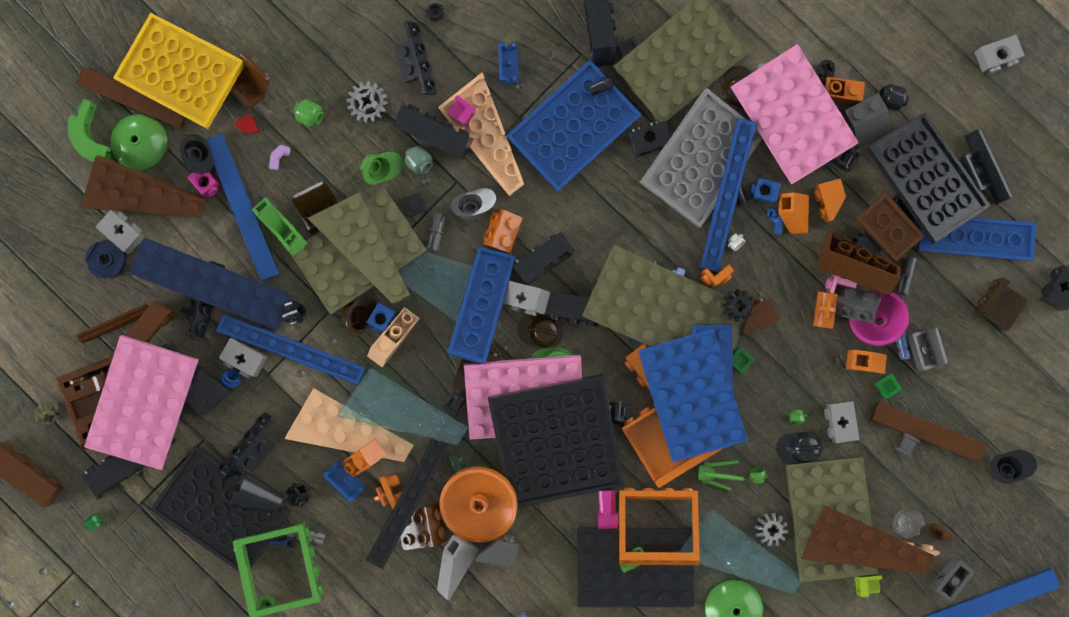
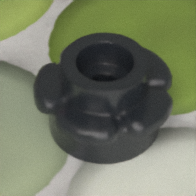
(435, 7)

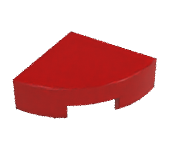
(247, 124)

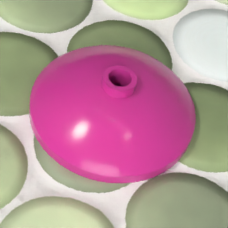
(895, 317)

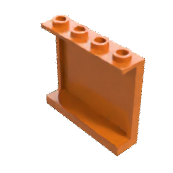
(651, 447)

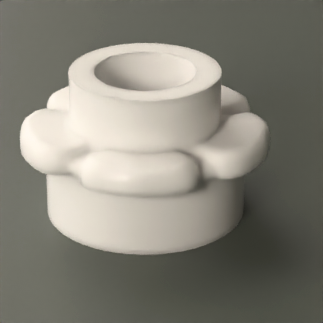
(736, 242)

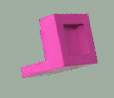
(461, 111)

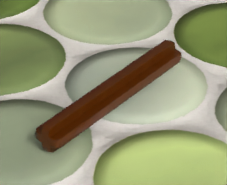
(111, 324)

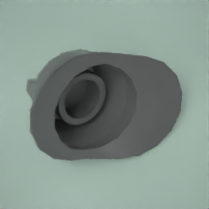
(473, 203)

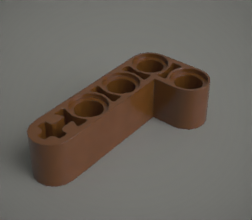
(149, 323)

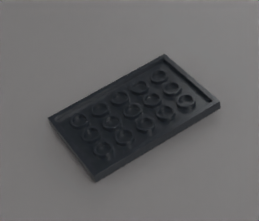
(928, 177)
(199, 508)
(606, 585)

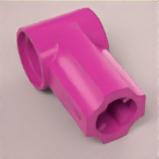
(607, 510)

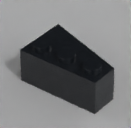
(543, 258)
(109, 474)

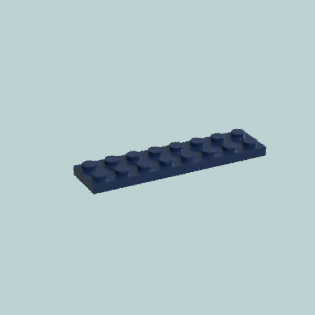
(209, 283)

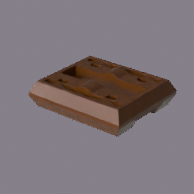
(83, 400)

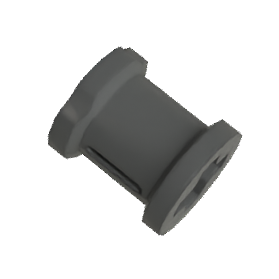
(907, 445)

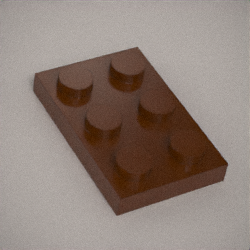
(889, 227)

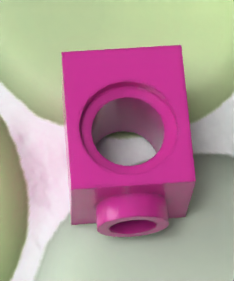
(210, 189)

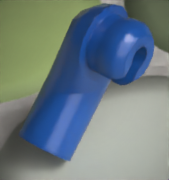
(773, 214)

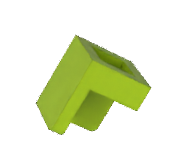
(867, 584)

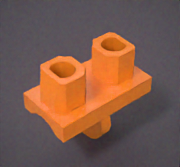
(825, 310)
(387, 484)

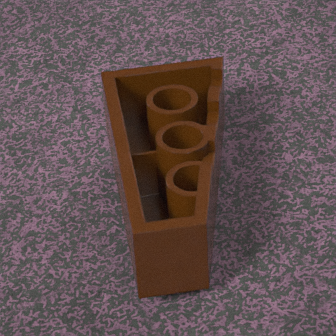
(857, 264)

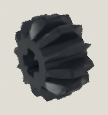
(739, 312)

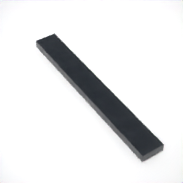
(407, 503)

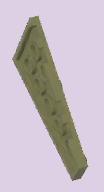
(358, 238)

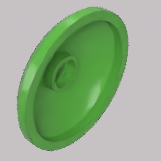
(148, 149)
(732, 595)

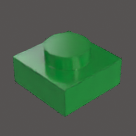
(741, 360)
(887, 386)

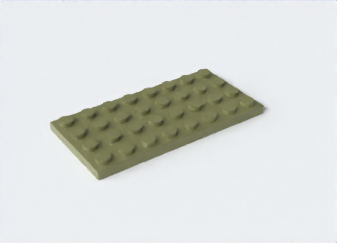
(653, 301)

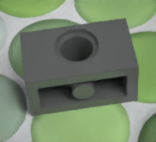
(952, 579)

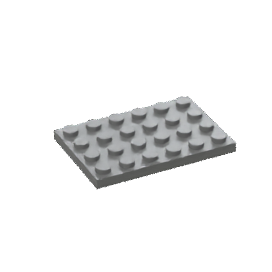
(694, 159)

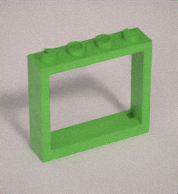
(247, 577)

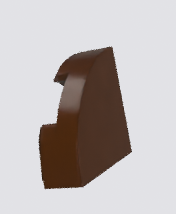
(942, 533)

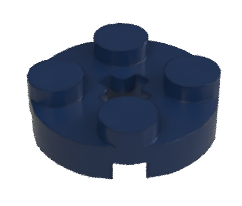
(95, 263)

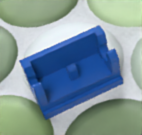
(508, 64)
(343, 482)

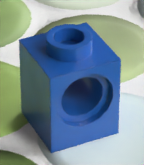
(773, 191)
(381, 309)

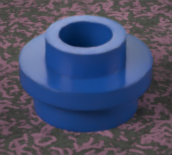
(233, 375)

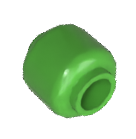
(308, 113)

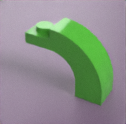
(80, 133)
(280, 226)

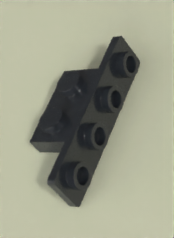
(413, 59)
(984, 168)
(200, 311)
(250, 450)

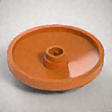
(478, 504)

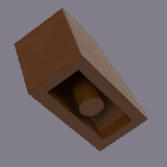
(762, 315)

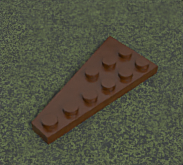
(129, 190)
(852, 542)

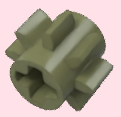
(46, 413)

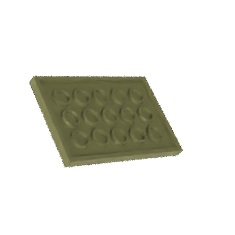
(680, 59)
(336, 277)
(829, 483)

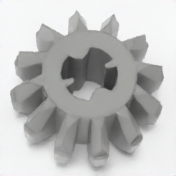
(775, 535)

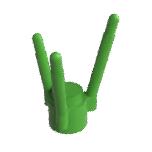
(707, 473)

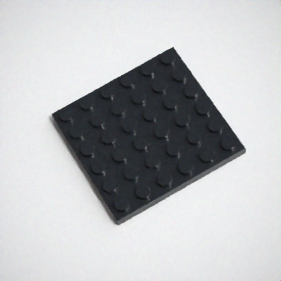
(556, 440)

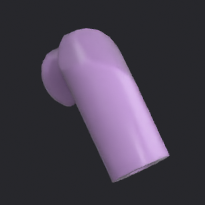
(275, 156)

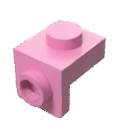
(836, 280)

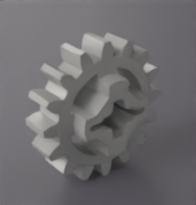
(360, 98)

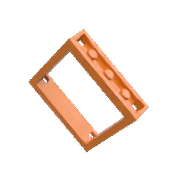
(658, 558)

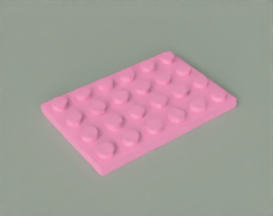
(794, 114)
(510, 376)
(141, 402)

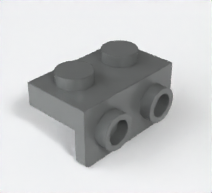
(858, 304)
(927, 349)

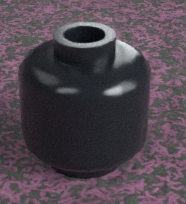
(894, 97)

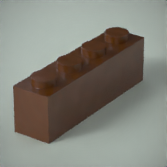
(28, 477)

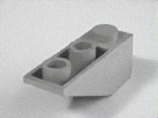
(454, 564)

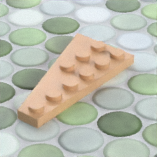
(488, 133)
(321, 426)

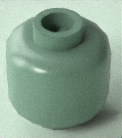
(418, 160)

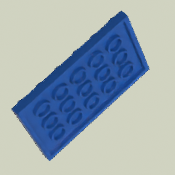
(573, 127)
(692, 395)

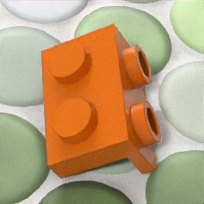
(502, 230)
(720, 278)

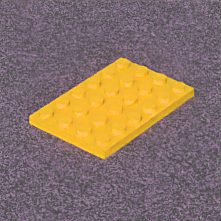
(179, 70)

